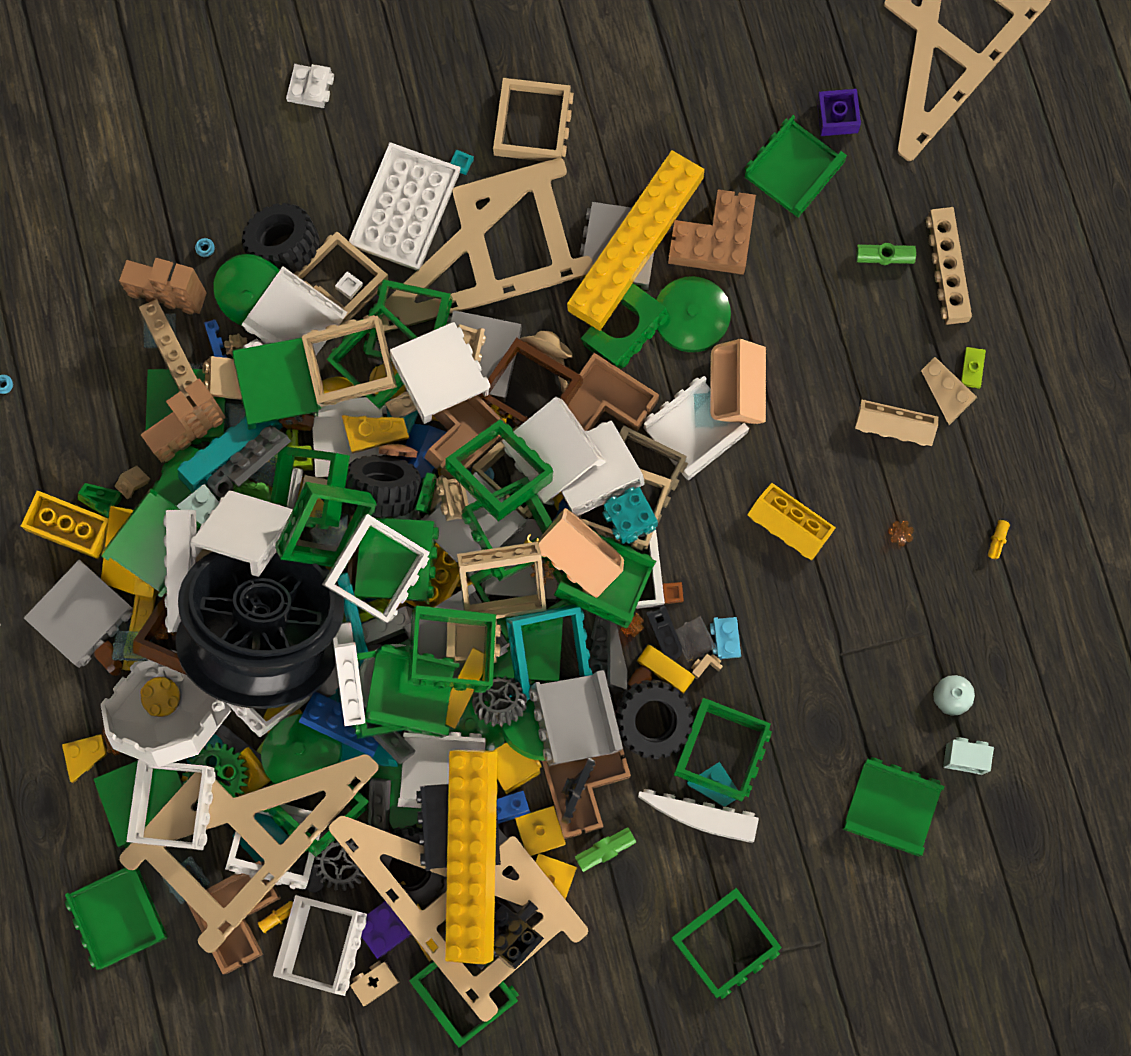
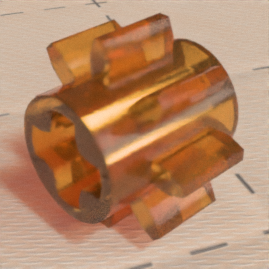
(545, 567)
(634, 628)

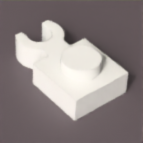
(165, 672)

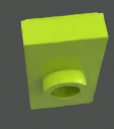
(973, 367)

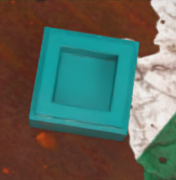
(462, 160)

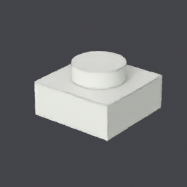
(348, 285)

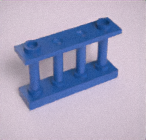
(512, 807)

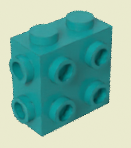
(630, 515)

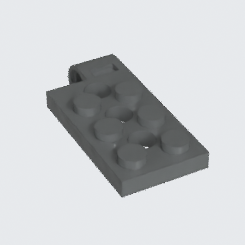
(248, 460)

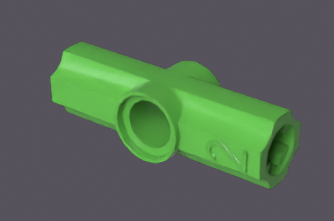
(898, 254)
(605, 849)

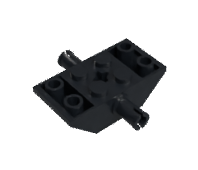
(512, 934)

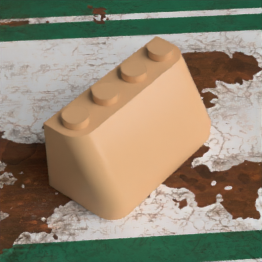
(738, 382)
(581, 553)

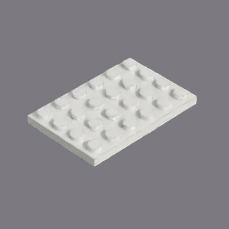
(404, 206)

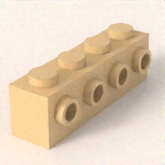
(896, 423)

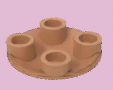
(398, 450)

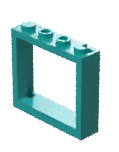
(517, 647)

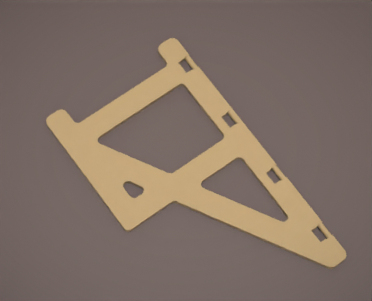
(977, 65)
(504, 193)
(178, 821)
(530, 885)

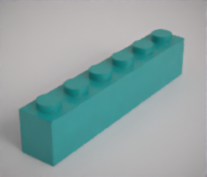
(207, 461)

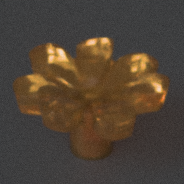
(901, 532)

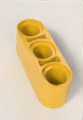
(666, 668)

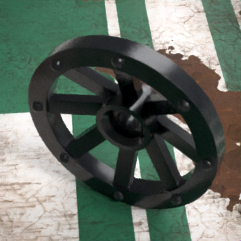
(573, 789)

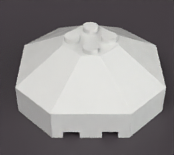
(160, 738)

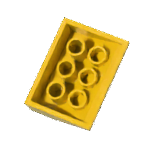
(115, 574)

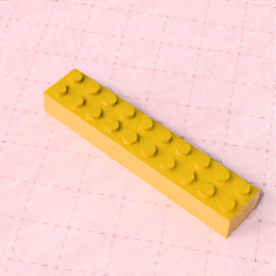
(635, 240)
(471, 856)

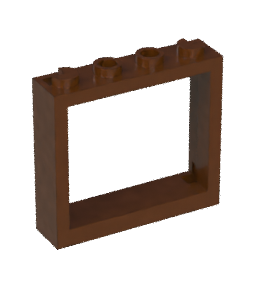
(540, 358)
(151, 651)

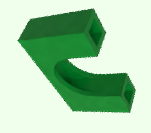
(620, 350)

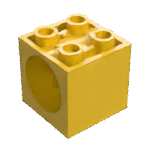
(514, 768)

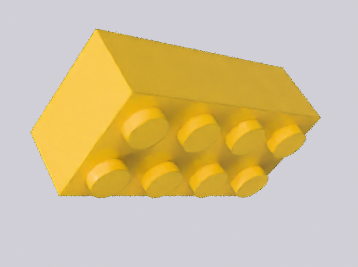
(66, 524)

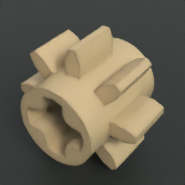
(235, 342)

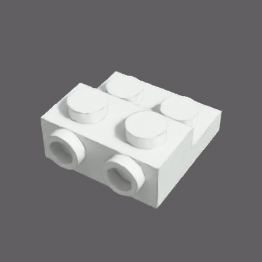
(310, 85)

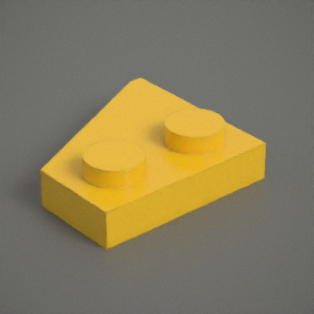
(83, 754)

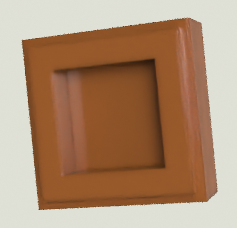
(673, 593)

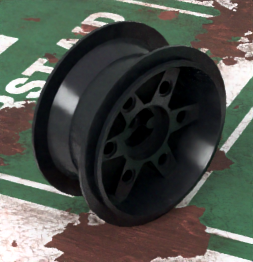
(257, 636)

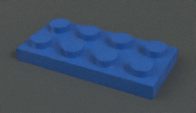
(327, 717)

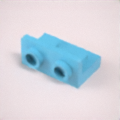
(726, 638)

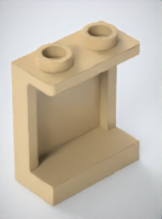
(221, 378)
(462, 639)

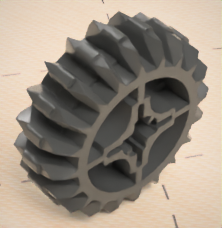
(501, 707)
(339, 872)

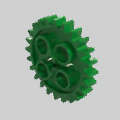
(225, 760)

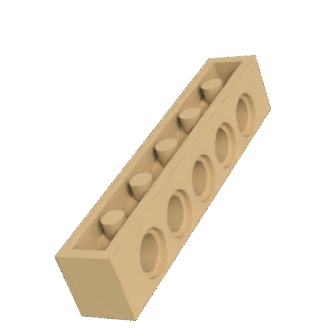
(946, 219)
(168, 346)

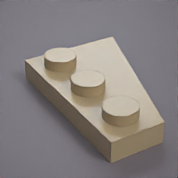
(947, 389)

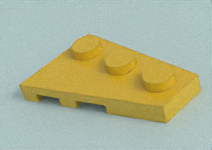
(370, 432)

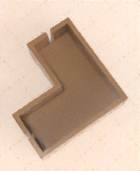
(718, 245)
(151, 283)
(611, 391)
(185, 422)
(463, 424)
(586, 817)
(240, 943)

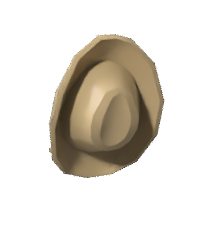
(550, 344)

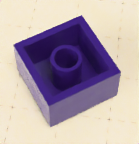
(838, 112)
(383, 930)

